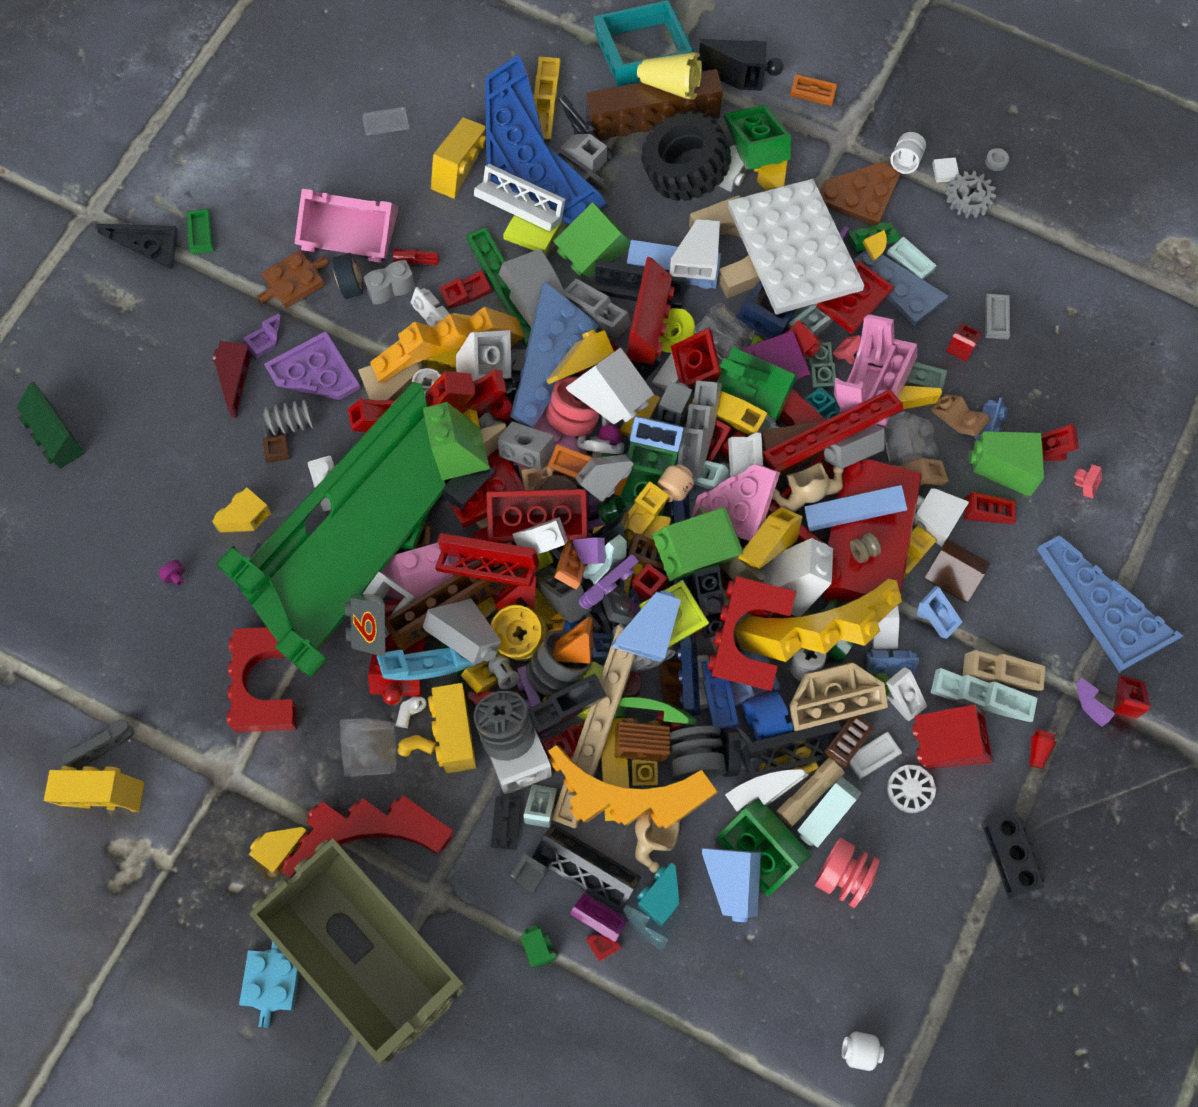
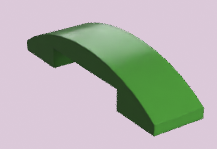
(671, 712)

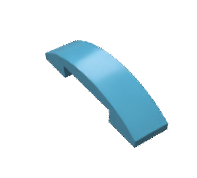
(421, 664)

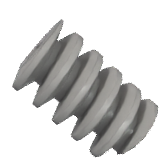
(286, 418)
(805, 662)

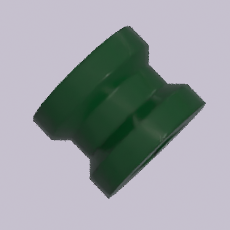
(611, 509)

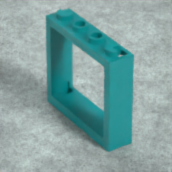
(634, 19)

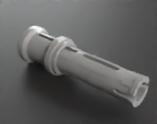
(501, 668)

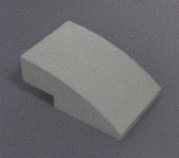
(524, 279)

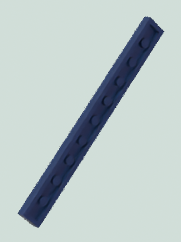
(688, 649)

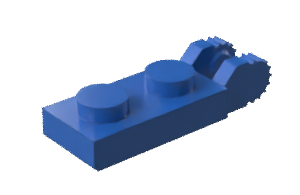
(719, 700)

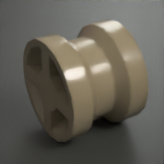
(865, 547)

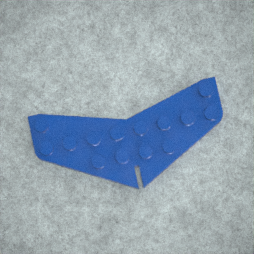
(518, 143)

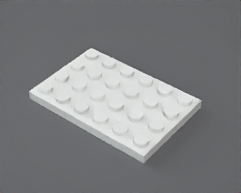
(795, 246)

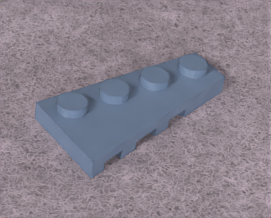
(911, 294)

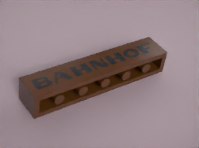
(407, 623)

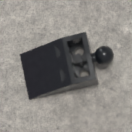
(738, 62)

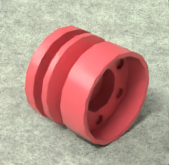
(847, 873)

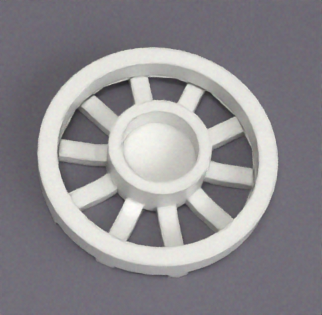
(911, 788)

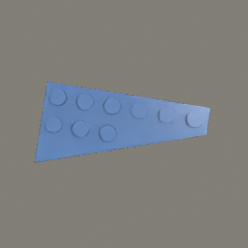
(552, 335)

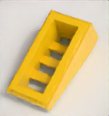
(919, 396)

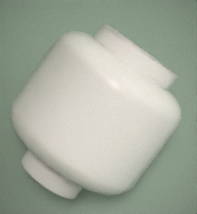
(862, 1051)

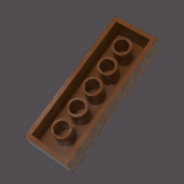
(641, 106)

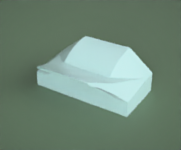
(812, 317)
(614, 553)

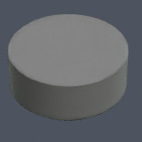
(997, 159)

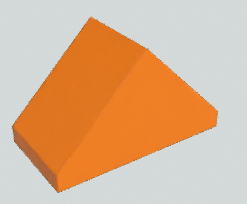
(576, 644)

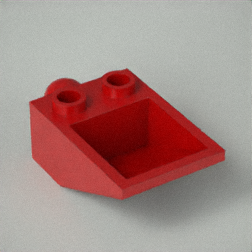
(390, 689)

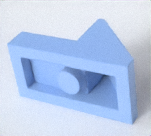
(939, 612)

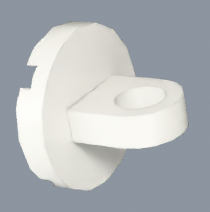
(599, 446)

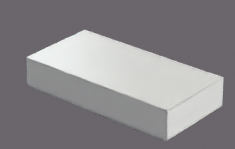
(874, 755)

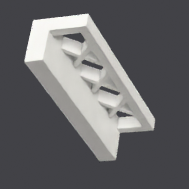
(521, 206)
(744, 453)

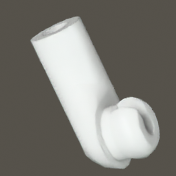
(408, 709)

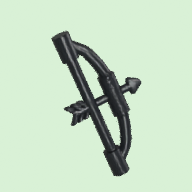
(578, 123)

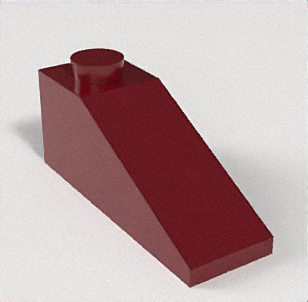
(232, 365)

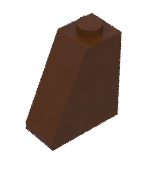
(775, 436)

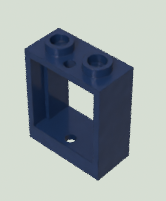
(752, 313)

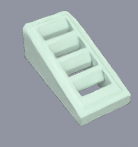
(717, 475)

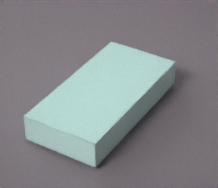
(911, 258)

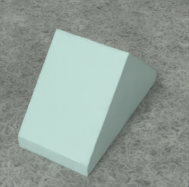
(540, 806)

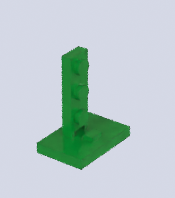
(756, 381)

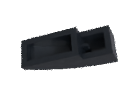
(566, 704)

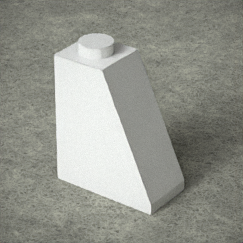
(697, 252)

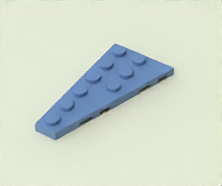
(1111, 612)

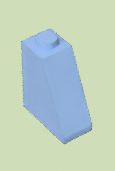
(651, 628)
(735, 881)

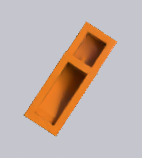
(572, 462)

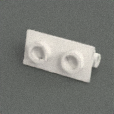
(425, 304)

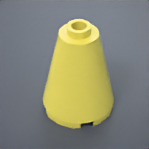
(673, 74)

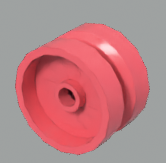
(569, 413)

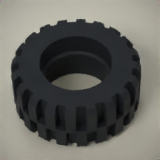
(679, 135)

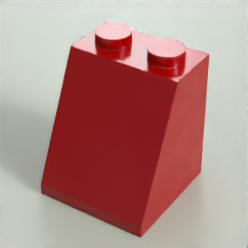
(952, 738)

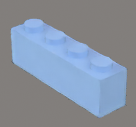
(662, 255)

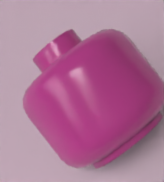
(611, 433)

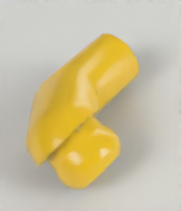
(415, 742)

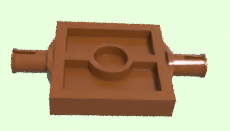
(292, 279)

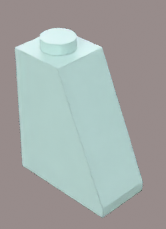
(828, 812)

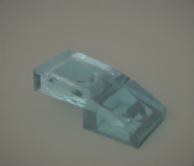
(638, 922)

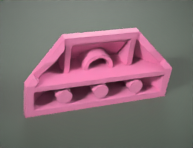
(417, 571)

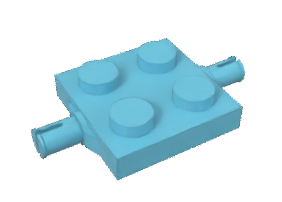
(269, 983)

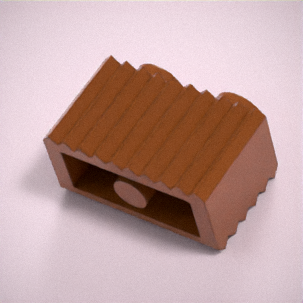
(642, 740)

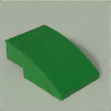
(648, 466)

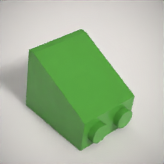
(590, 239)
(454, 442)
(1009, 459)
(697, 543)

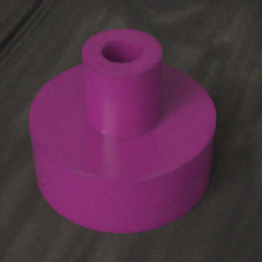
(172, 572)

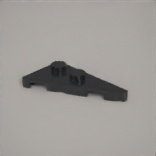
(151, 241)

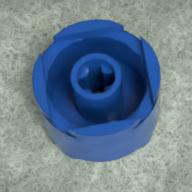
(766, 715)

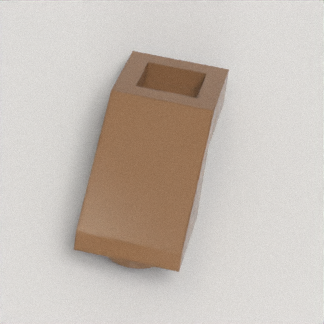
(956, 414)
(931, 471)

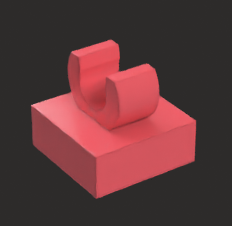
(847, 349)
(1089, 480)

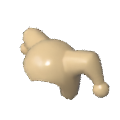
(809, 487)
(652, 838)

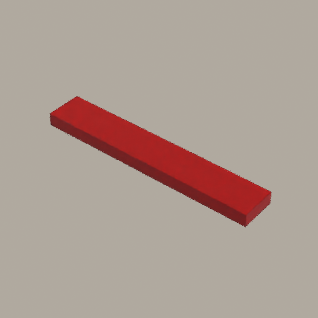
(833, 430)

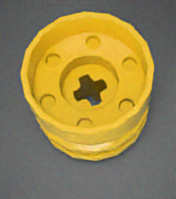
(508, 626)

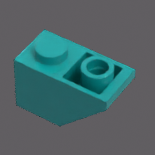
(663, 897)

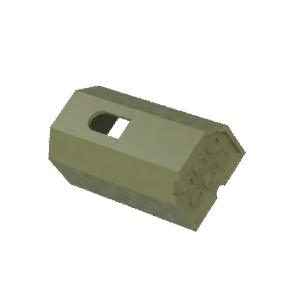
(392, 989)

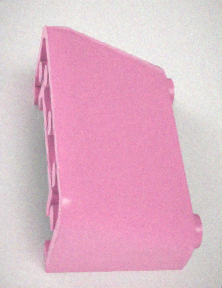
(345, 225)

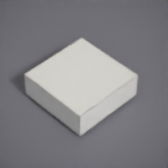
(945, 169)

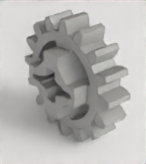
(965, 185)

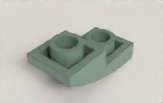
(822, 367)

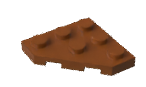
(861, 192)

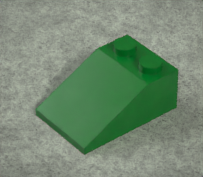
(758, 136)

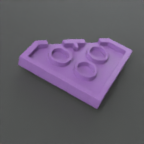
(314, 369)

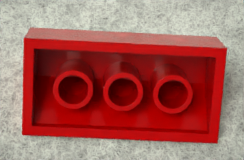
(649, 313)
(522, 509)

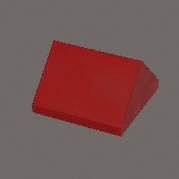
(696, 359)

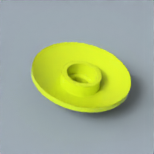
(679, 321)

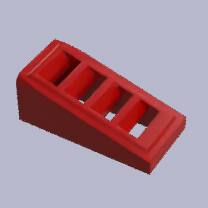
(975, 508)

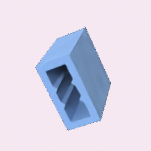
(656, 433)

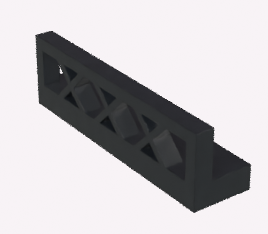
(627, 287)
(788, 741)
(588, 862)

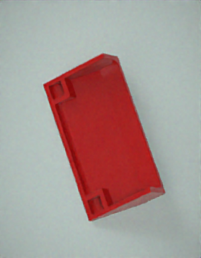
(893, 531)

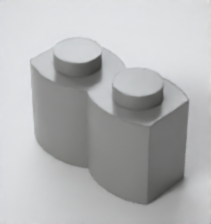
(389, 282)

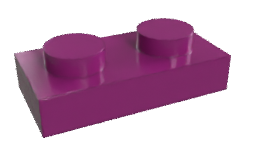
(599, 917)

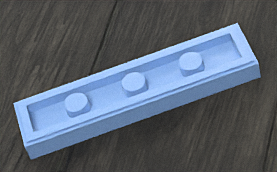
(855, 508)

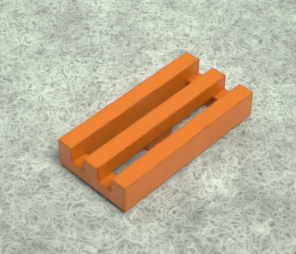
(813, 93)

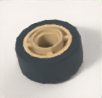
(347, 275)

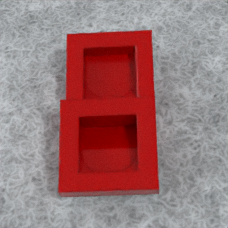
(465, 291)

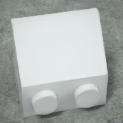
(484, 353)

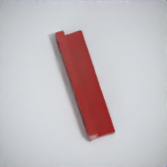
(489, 552)

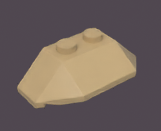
(836, 695)

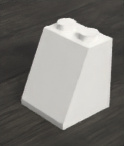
(613, 388)
(802, 569)
(525, 770)

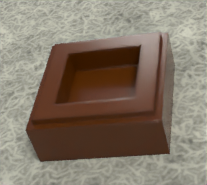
(276, 448)

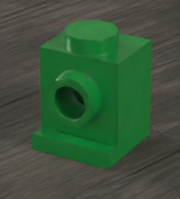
(537, 946)

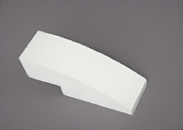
(765, 787)

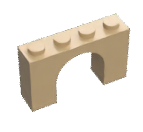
(737, 276)

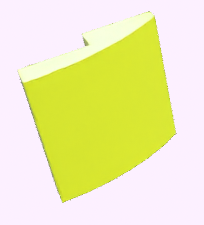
(530, 235)

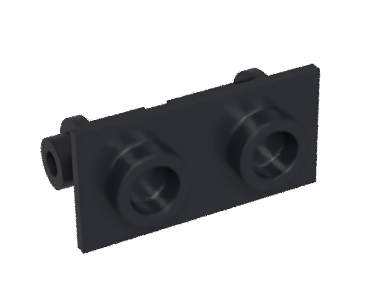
(506, 822)

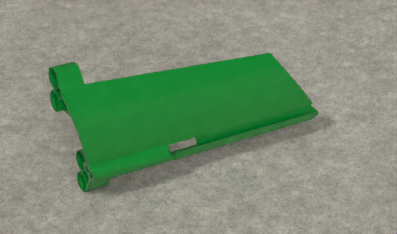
(376, 503)

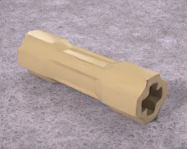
(810, 792)

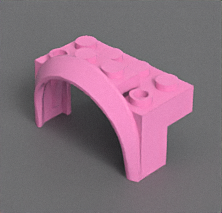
(883, 350)

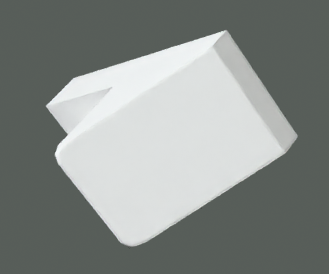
(905, 694)

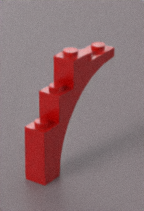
(487, 390)
(404, 822)

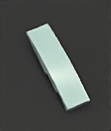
(986, 696)

